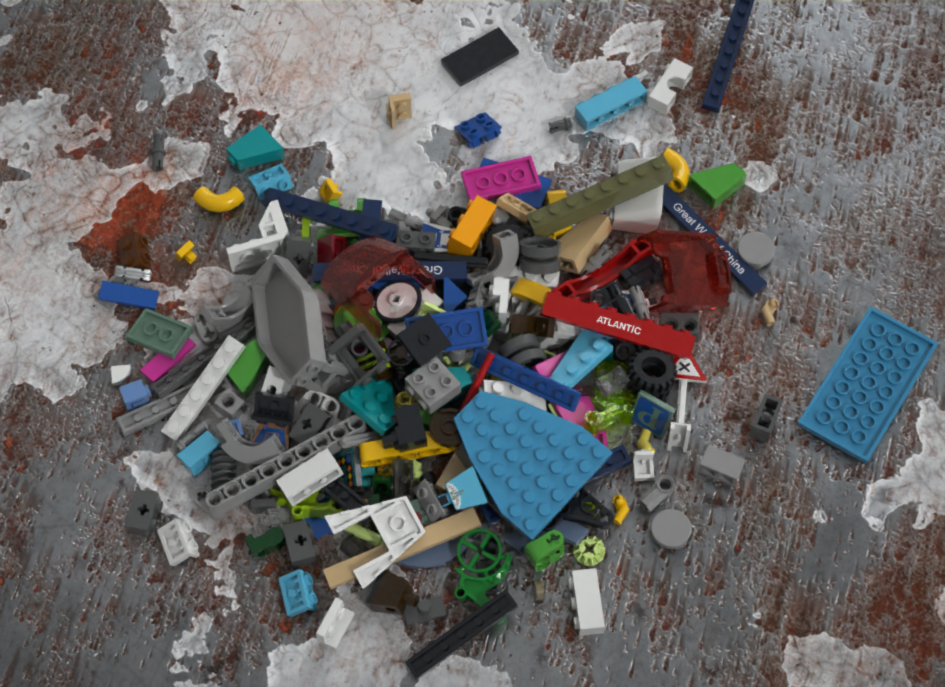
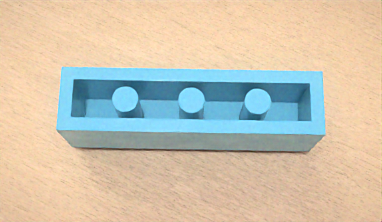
(610, 103)

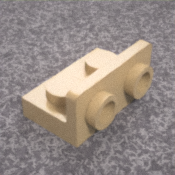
(398, 108)
(515, 207)

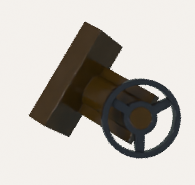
(398, 357)

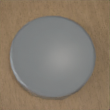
(756, 249)
(670, 529)

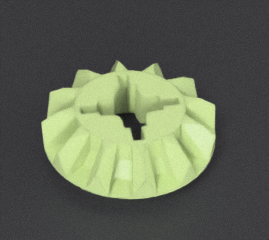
(587, 558)

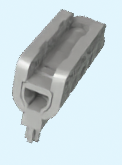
(334, 374)

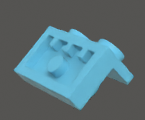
(274, 177)
(298, 592)

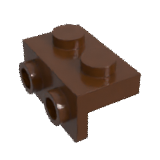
(134, 251)

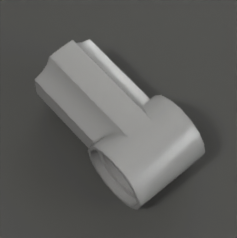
(656, 494)

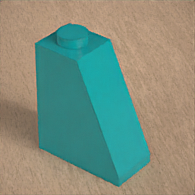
(254, 149)

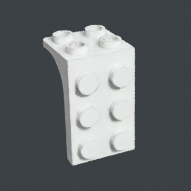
(512, 391)

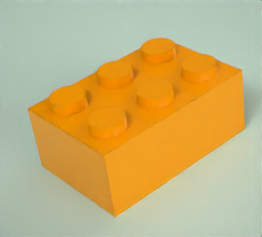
(471, 227)

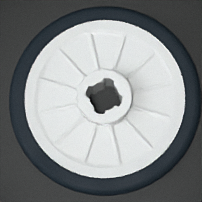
(403, 291)

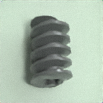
(222, 469)

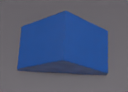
(453, 296)

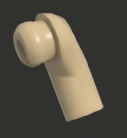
(767, 311)

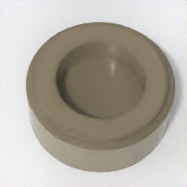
(538, 590)

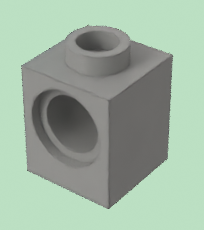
(233, 411)

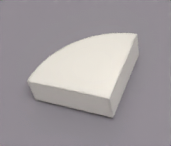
(120, 373)

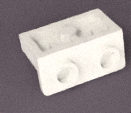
(178, 541)
(334, 624)

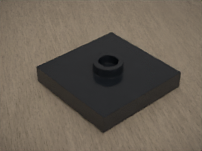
(424, 340)

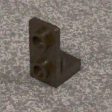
(532, 324)

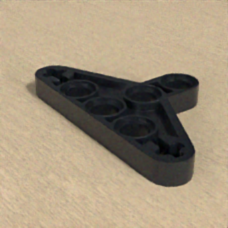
(577, 513)

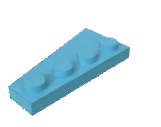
(581, 358)

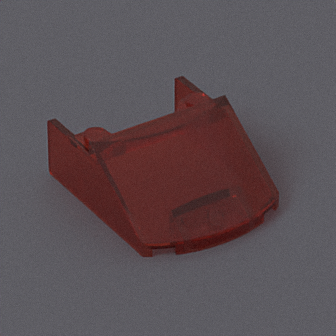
(360, 267)
(693, 271)

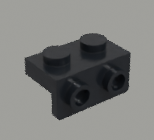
(273, 409)

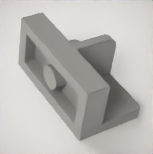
(721, 465)

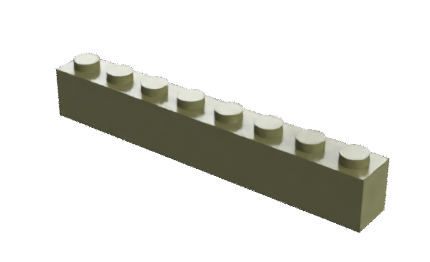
(600, 197)

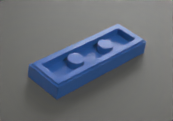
(128, 295)

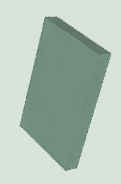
(159, 333)

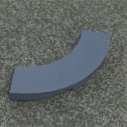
(572, 533)
(435, 556)

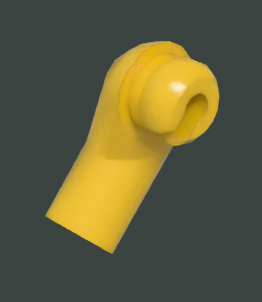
(621, 509)

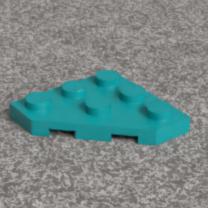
(372, 404)

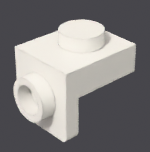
(643, 465)

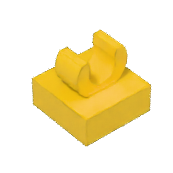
(329, 191)
(186, 253)

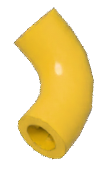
(679, 169)
(218, 202)

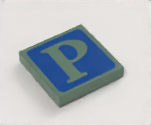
(652, 414)

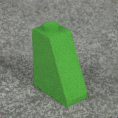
(717, 183)
(248, 368)

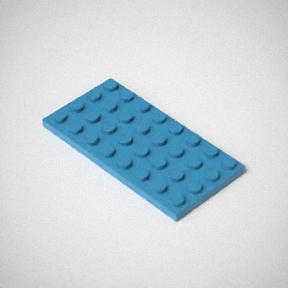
(867, 384)

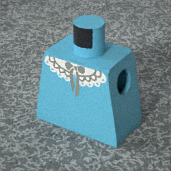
(464, 491)

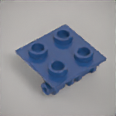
(478, 129)

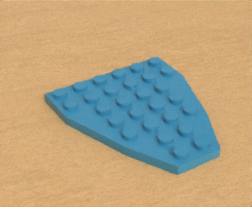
(527, 458)

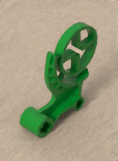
(476, 588)

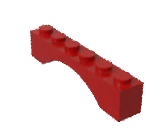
(585, 285)

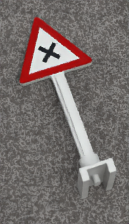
(687, 371)

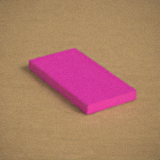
(497, 179)
(547, 368)

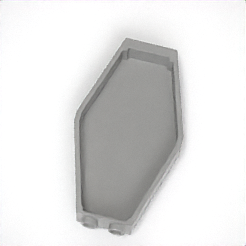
(288, 321)

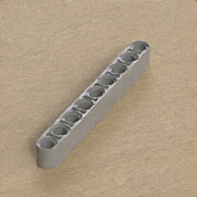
(277, 467)

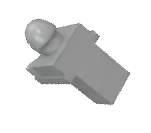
(439, 216)
(499, 217)

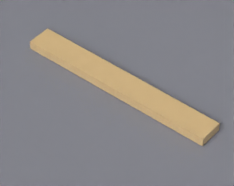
(435, 534)

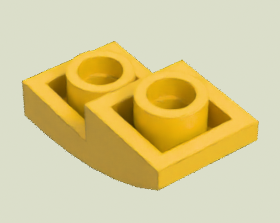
(529, 290)

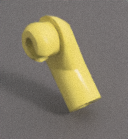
(643, 443)

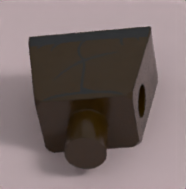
(391, 594)

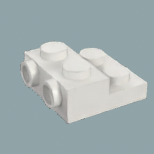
(499, 299)

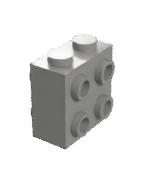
(432, 385)

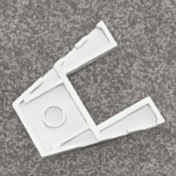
(395, 523)

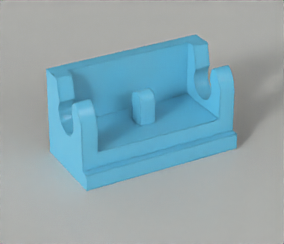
(198, 454)

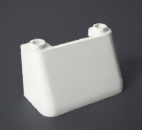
(642, 212)

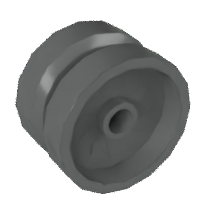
(539, 255)
(523, 350)

